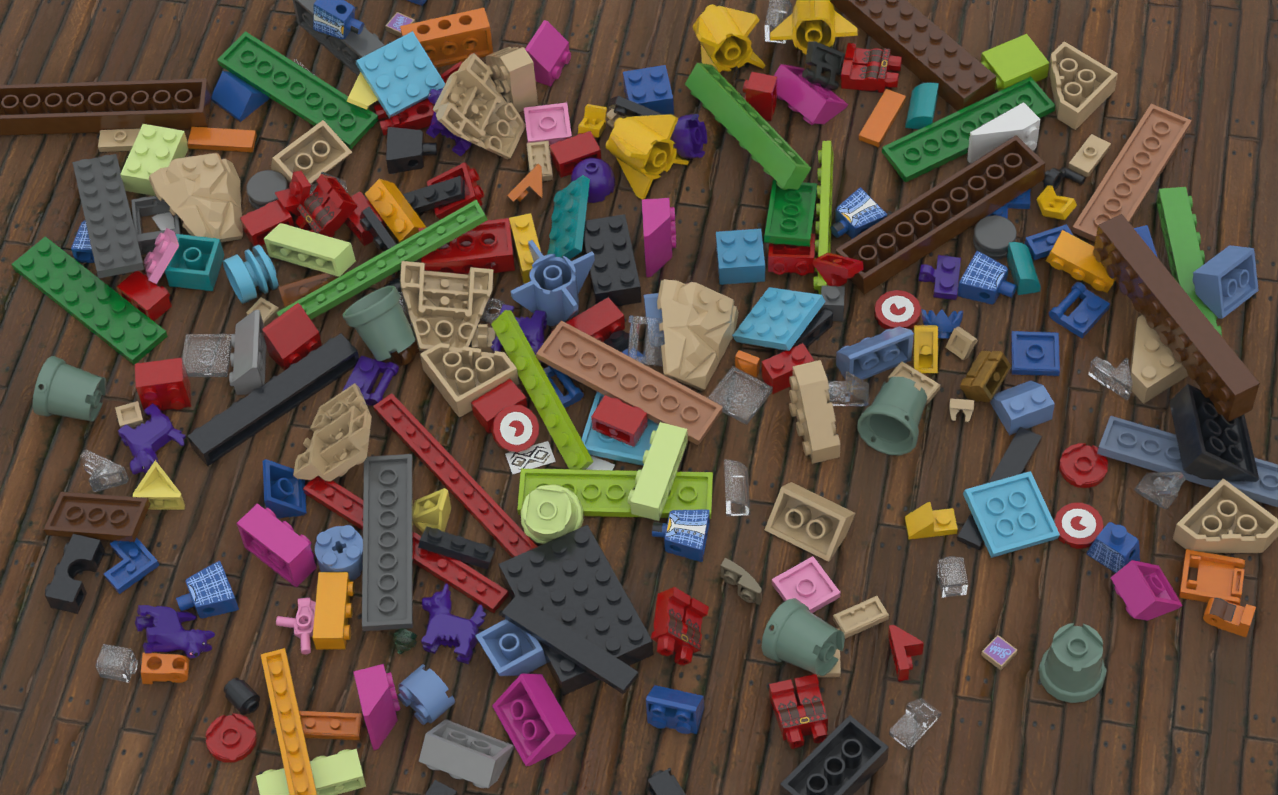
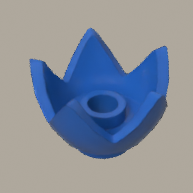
(945, 324)

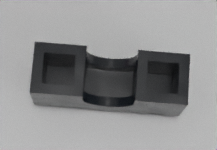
(79, 555)

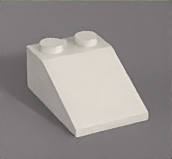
(1017, 121)

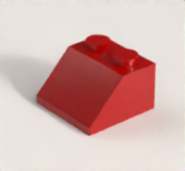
(291, 337)

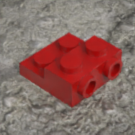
(472, 190)
(791, 258)

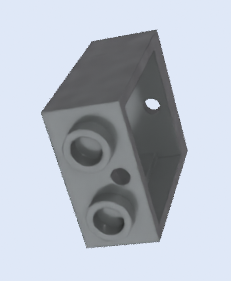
(145, 207)

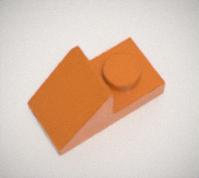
(532, 180)

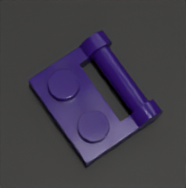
(366, 374)

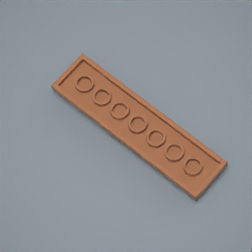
(1134, 170)
(628, 380)

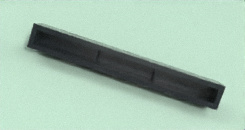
(273, 399)

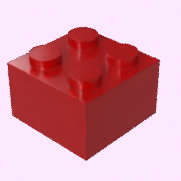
(163, 384)

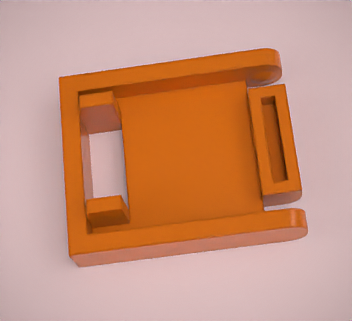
(1216, 577)

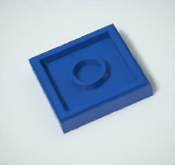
(1035, 353)

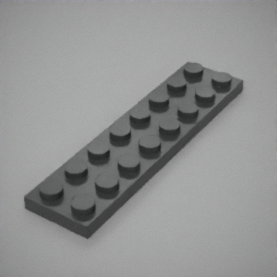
(107, 216)
(387, 543)

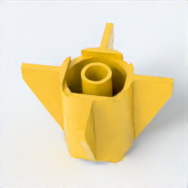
(813, 22)
(725, 37)
(644, 149)

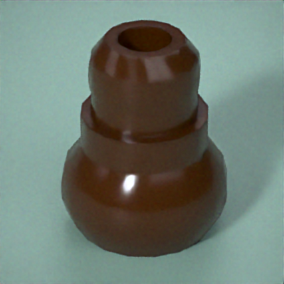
(405, 357)

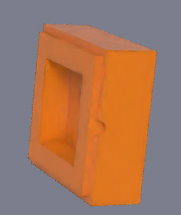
(747, 363)

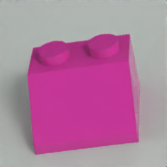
(549, 53)
(1145, 590)

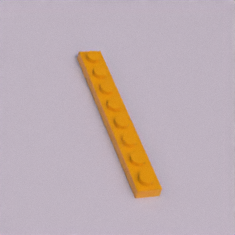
(288, 723)

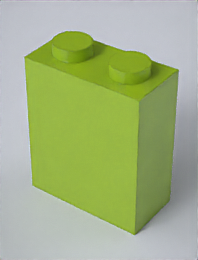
(1015, 62)

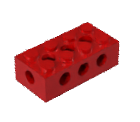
(481, 247)

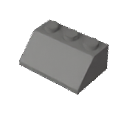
(248, 354)
(465, 753)

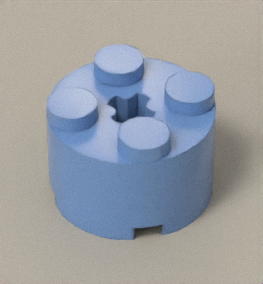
(340, 551)
(425, 694)

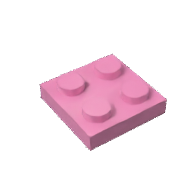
(547, 123)
(158, 260)
(807, 584)

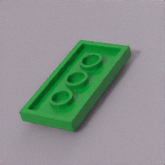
(791, 215)

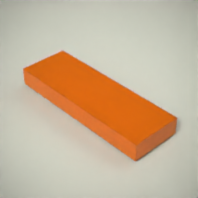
(882, 118)
(222, 139)
(331, 725)

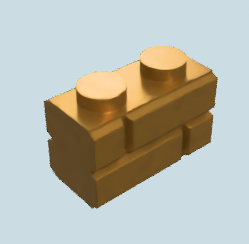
(985, 376)

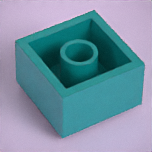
(195, 263)

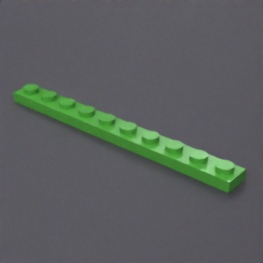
(390, 260)

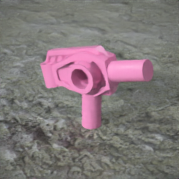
(302, 624)

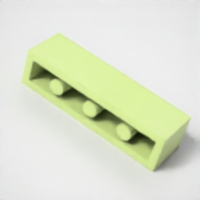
(310, 249)
(658, 471)
(331, 775)

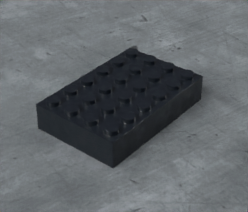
(579, 589)

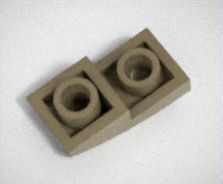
(747, 586)

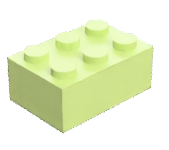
(151, 151)

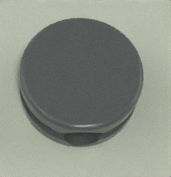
(262, 187)
(993, 236)

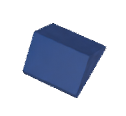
(237, 96)
(283, 490)

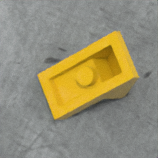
(925, 348)
(929, 523)

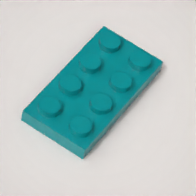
(569, 219)

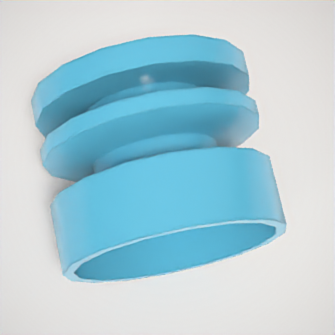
(250, 274)

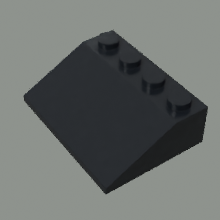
(1208, 442)

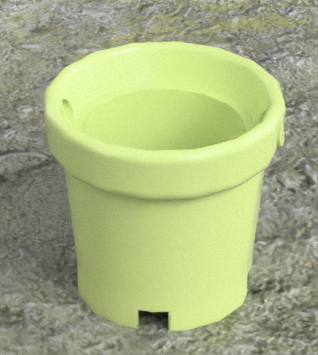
(550, 513)

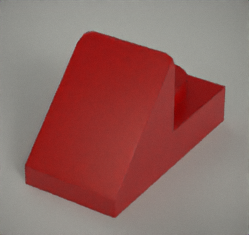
(297, 193)
(837, 268)
(902, 648)

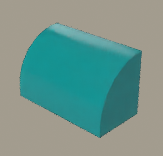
(922, 106)
(1022, 268)

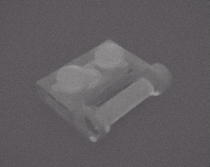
(653, 340)

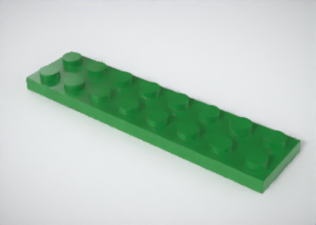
(296, 88)
(950, 136)
(89, 300)

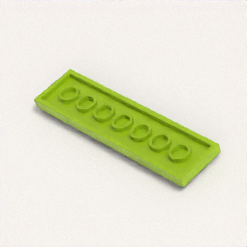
(607, 491)

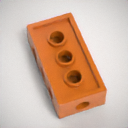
(453, 37)

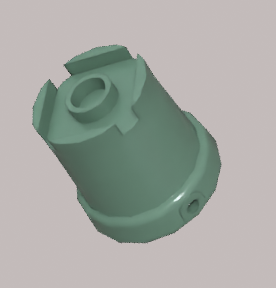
(381, 322)
(67, 391)
(893, 417)
(801, 638)
(1073, 664)

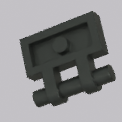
(826, 59)

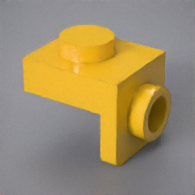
(593, 120)
(1055, 206)

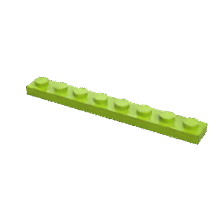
(824, 208)
(541, 392)

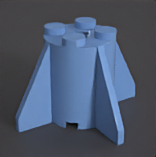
(554, 285)

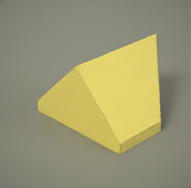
(362, 94)
(159, 490)
(432, 510)

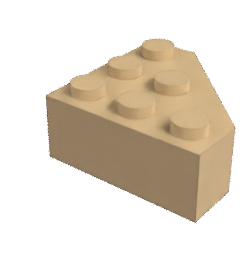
(516, 75)
(1078, 84)
(1152, 363)
(466, 373)
(813, 413)
(1226, 523)

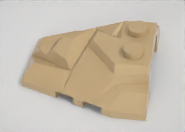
(477, 111)
(203, 194)
(444, 304)
(696, 330)
(338, 437)

